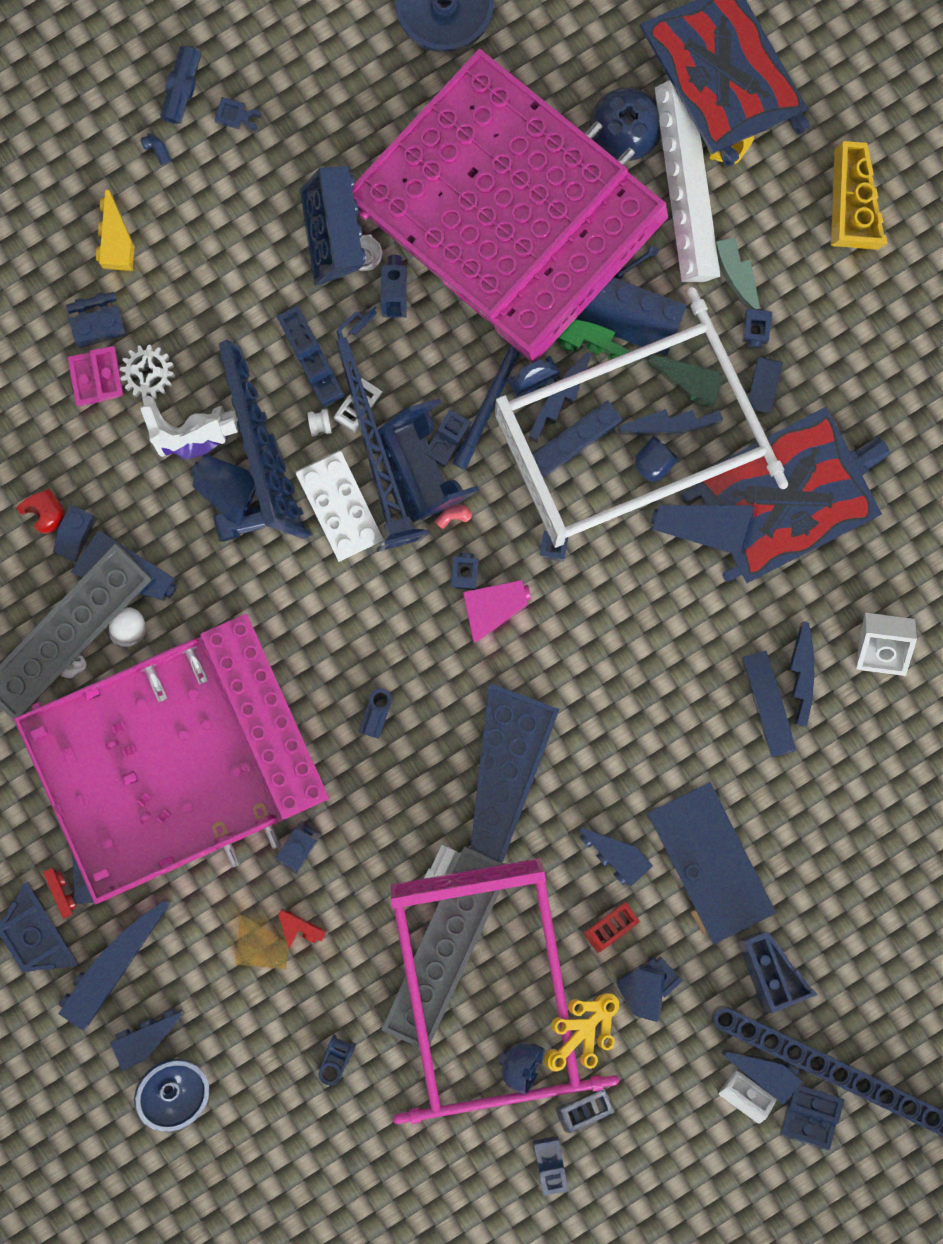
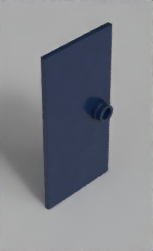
(712, 863)

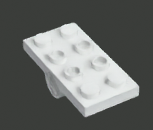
(339, 505)

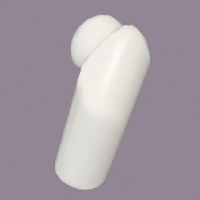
(75, 668)

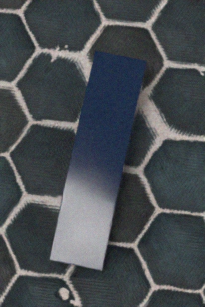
(310, 356)
(555, 401)
(660, 424)
(803, 664)
(769, 704)

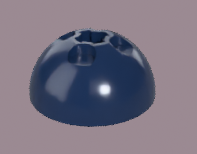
(625, 132)

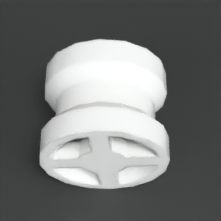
(319, 422)

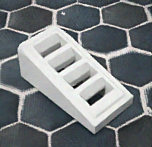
(353, 425)

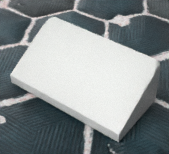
(747, 1096)

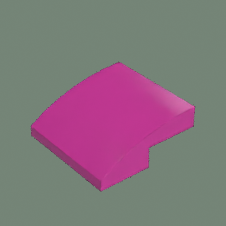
(95, 376)

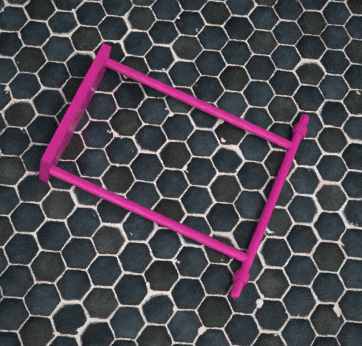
(466, 884)

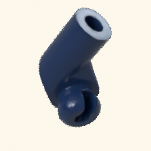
(158, 146)

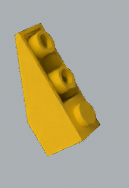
(116, 244)

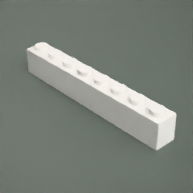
(687, 188)

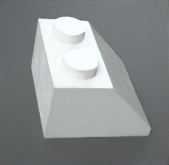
(886, 644)

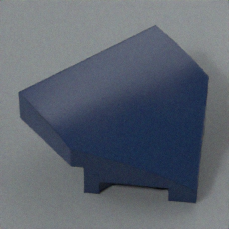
(643, 992)

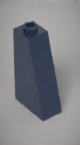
(711, 525)
(159, 588)

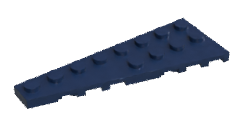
(265, 459)
(510, 755)

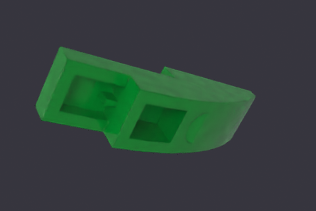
(594, 336)

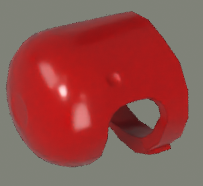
(47, 508)

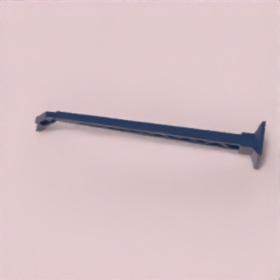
(399, 531)

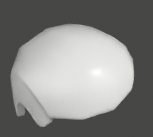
(372, 251)

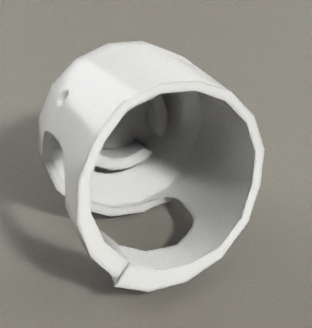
(127, 628)

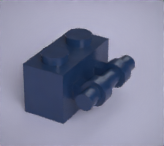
(98, 325)

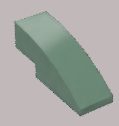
(737, 273)

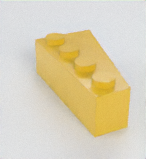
(854, 202)

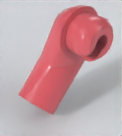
(454, 512)

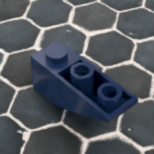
(623, 857)
(138, 1045)

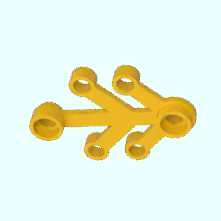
(585, 1030)

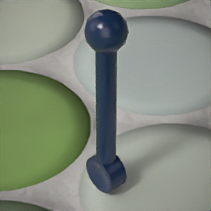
(653, 251)

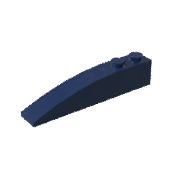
(103, 975)

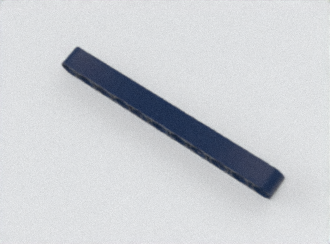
(827, 1067)

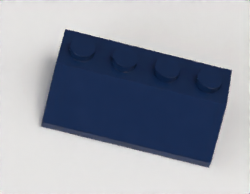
(634, 313)

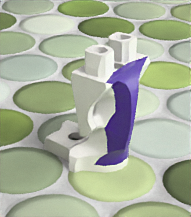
(194, 437)

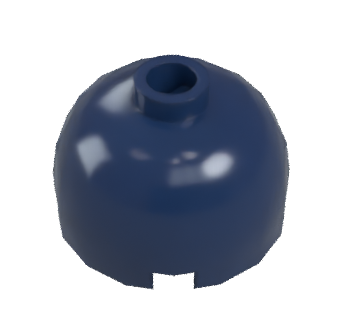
(520, 1065)

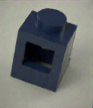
(761, 320)
(548, 550)
(464, 582)
(671, 980)

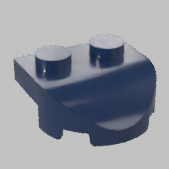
(533, 377)

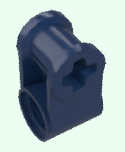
(336, 1058)

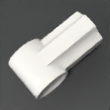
(444, 862)

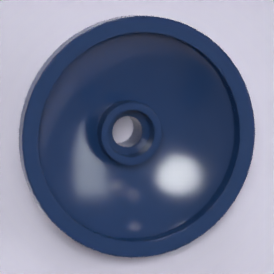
(179, 1104)

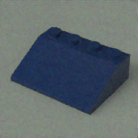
(332, 224)

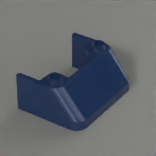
(415, 473)

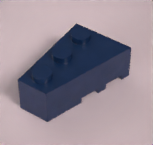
(772, 974)

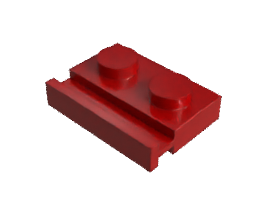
(64, 902)

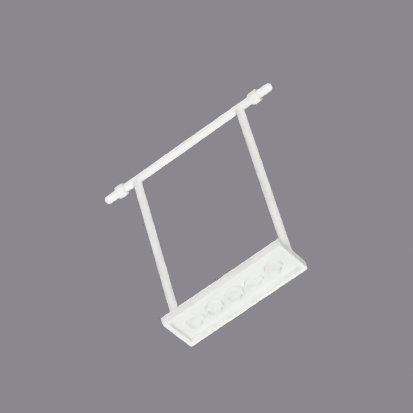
(534, 479)

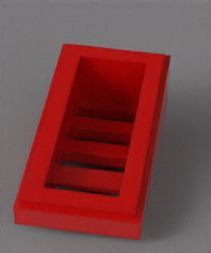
(595, 941)

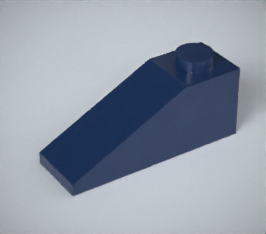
(770, 1074)

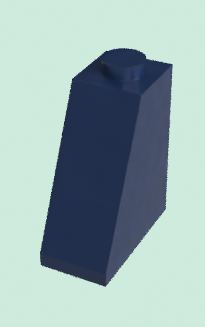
(224, 486)

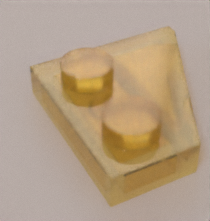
(259, 946)

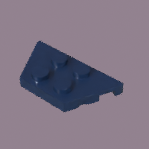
(33, 935)

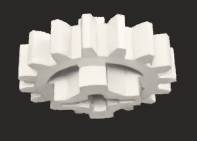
(147, 361)

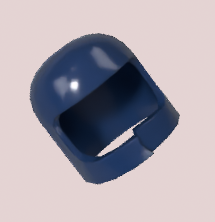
(654, 460)

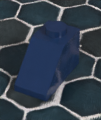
(73, 533)

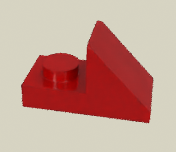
(293, 924)

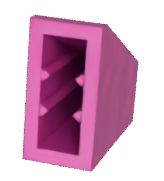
(493, 606)

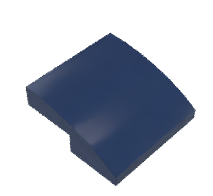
(812, 1117)

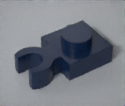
(233, 113)

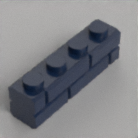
(576, 438)

